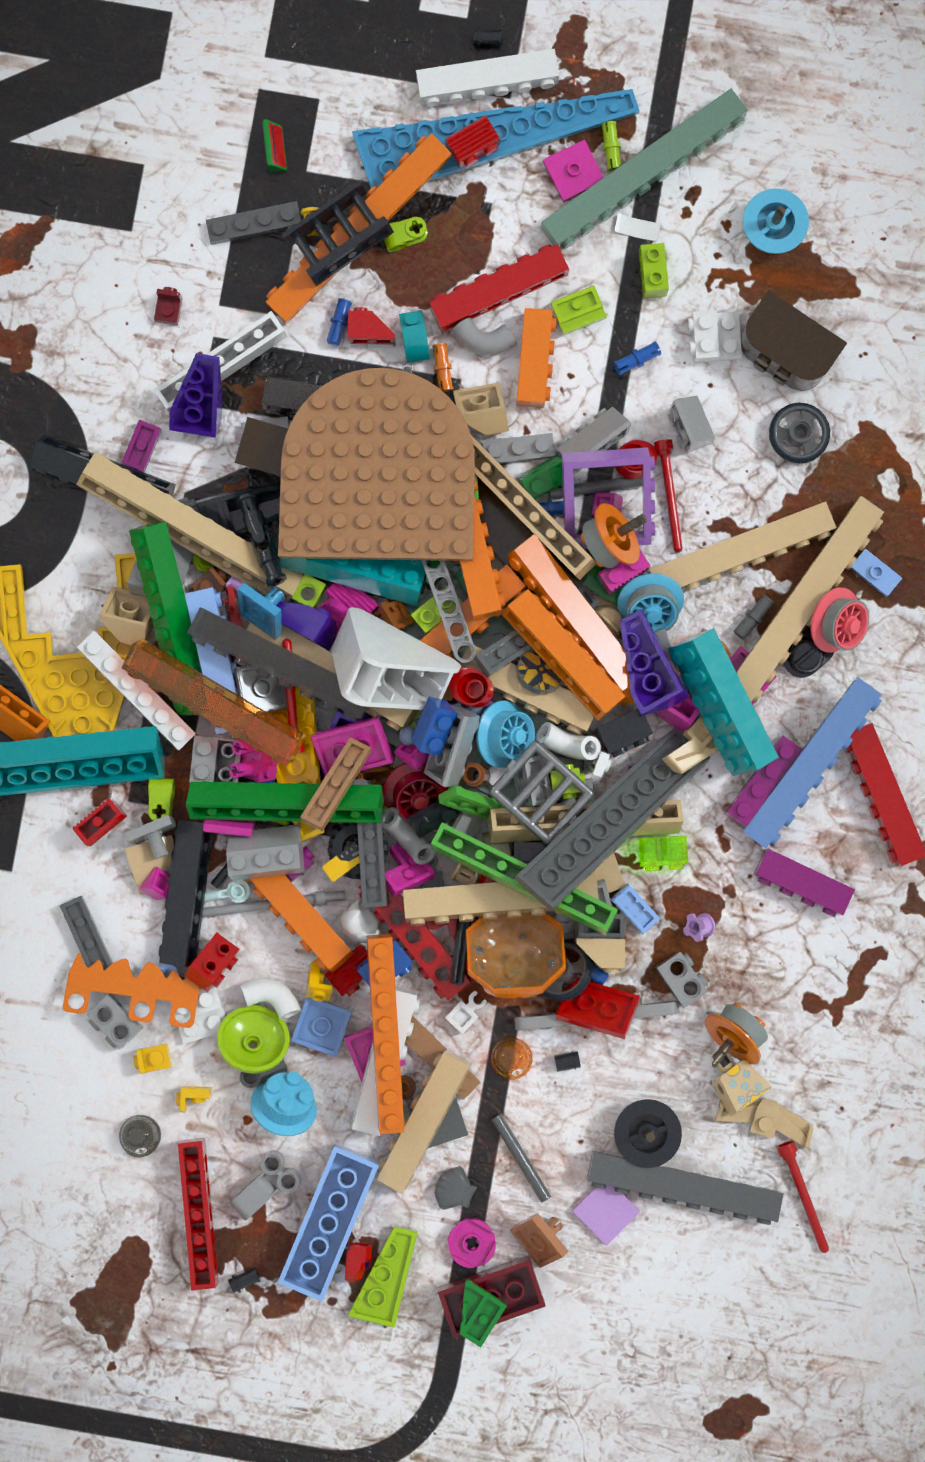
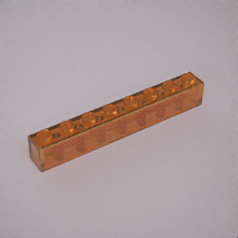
(213, 701)

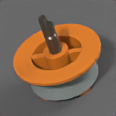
(612, 537)
(736, 1034)

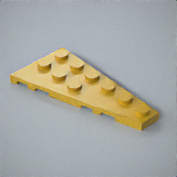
(305, 766)

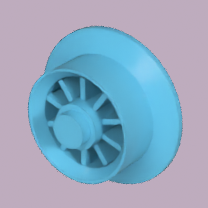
(503, 733)

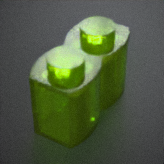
(663, 851)

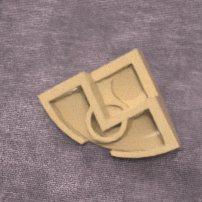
(143, 862)

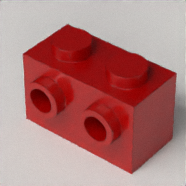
(212, 962)

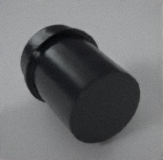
(567, 1061)

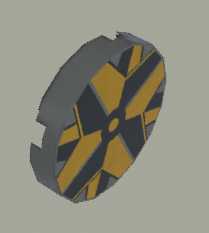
(536, 674)

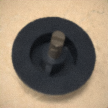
(647, 1133)

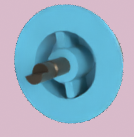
(775, 221)

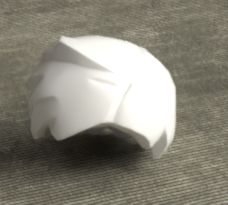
(358, 923)

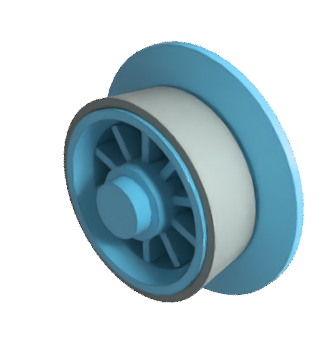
(656, 596)

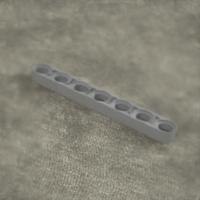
(455, 617)
(549, 1020)

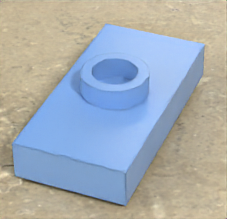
(875, 572)
(635, 908)

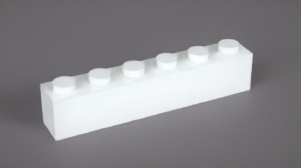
(487, 77)
(232, 353)
(136, 691)
(365, 1113)

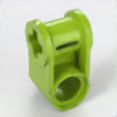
(405, 235)
(161, 794)

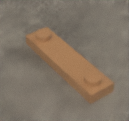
(336, 784)
(428, 1048)

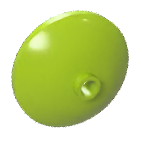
(253, 1026)

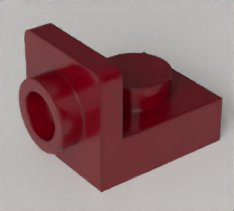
(168, 306)

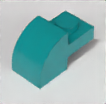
(414, 336)

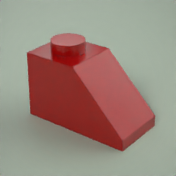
(367, 328)

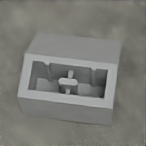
(691, 423)
(212, 759)

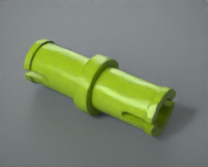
(611, 145)

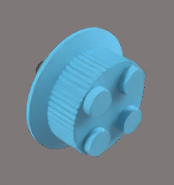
(284, 1104)

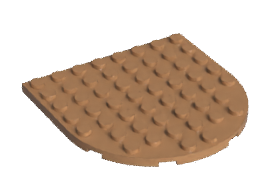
(377, 472)

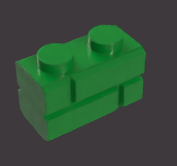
(543, 477)

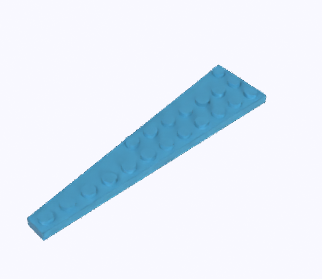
(516, 126)

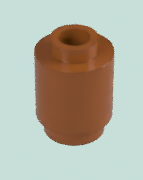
(470, 775)

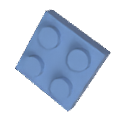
(321, 1026)

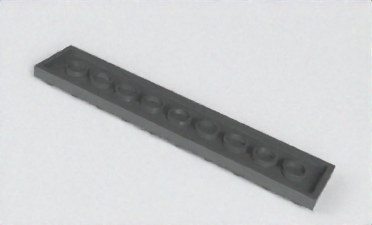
(606, 824)

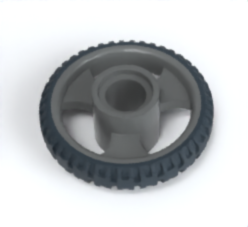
(808, 414)
(582, 966)

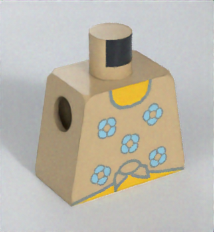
(738, 1084)

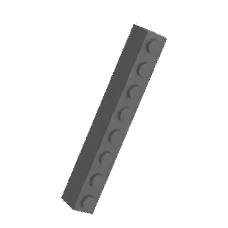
(687, 1187)

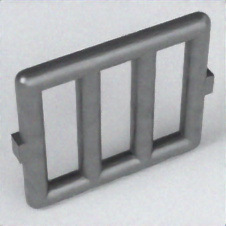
(569, 779)

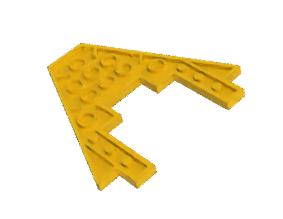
(65, 685)

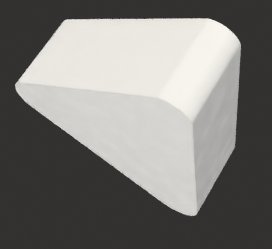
(387, 666)

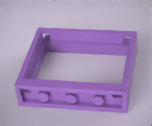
(605, 459)

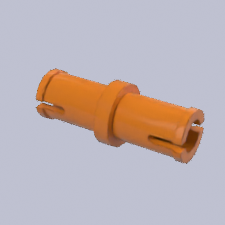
(442, 367)

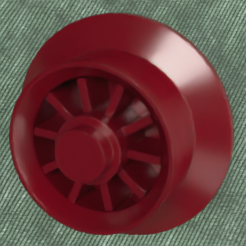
(410, 790)

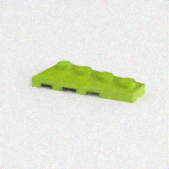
(384, 1286)

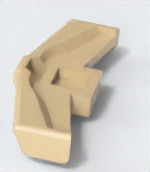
(698, 747)
(767, 1117)

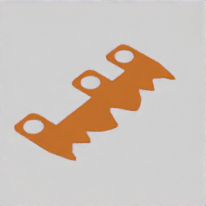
(146, 987)

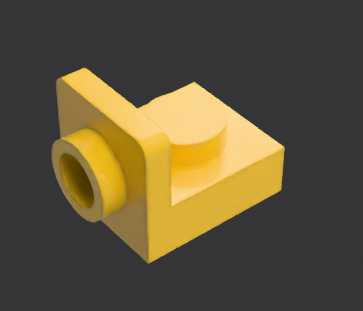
(315, 986)
(152, 1058)
(196, 1093)

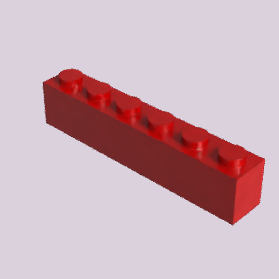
(499, 287)
(885, 797)

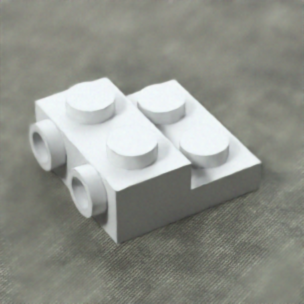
(715, 336)
(208, 1016)

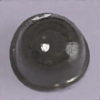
(140, 1135)

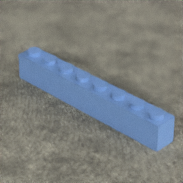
(812, 761)

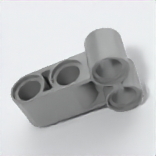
(264, 1186)

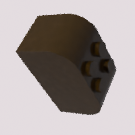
(789, 344)

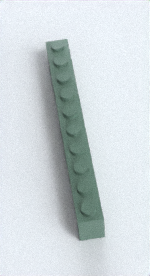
(644, 169)

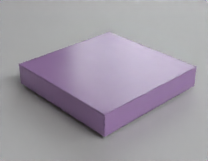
(606, 1212)

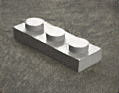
(521, 448)

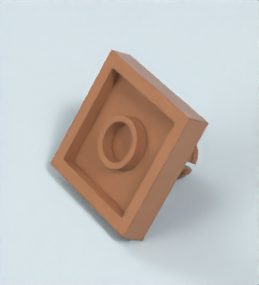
(540, 1239)

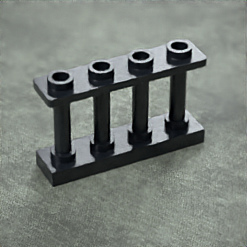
(349, 251)

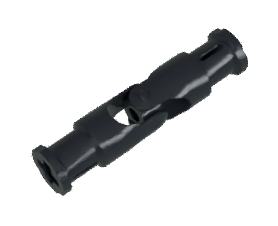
(256, 525)

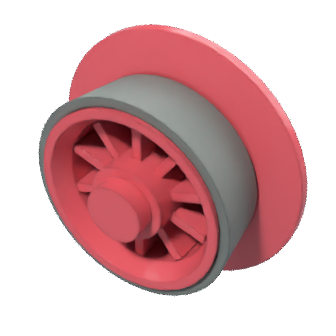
(839, 621)

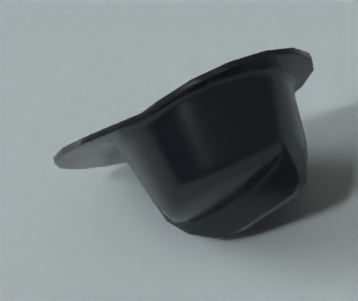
(805, 657)

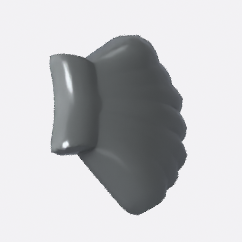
(454, 1189)

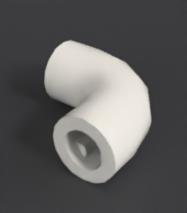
(567, 743)
(272, 992)

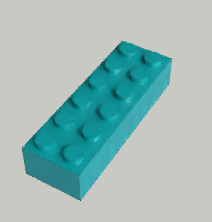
(387, 578)
(723, 702)

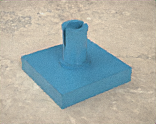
(261, 610)

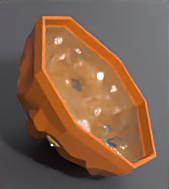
(516, 954)

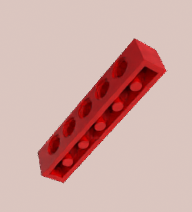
(427, 940)
(198, 1214)

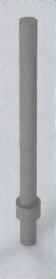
(318, 898)

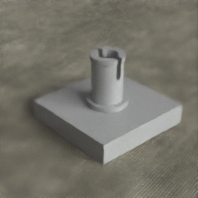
(152, 832)

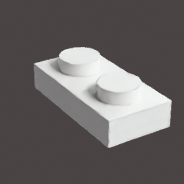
(599, 764)

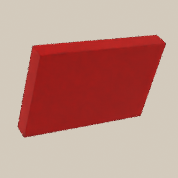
(600, 1009)

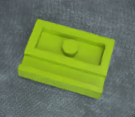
(578, 310)

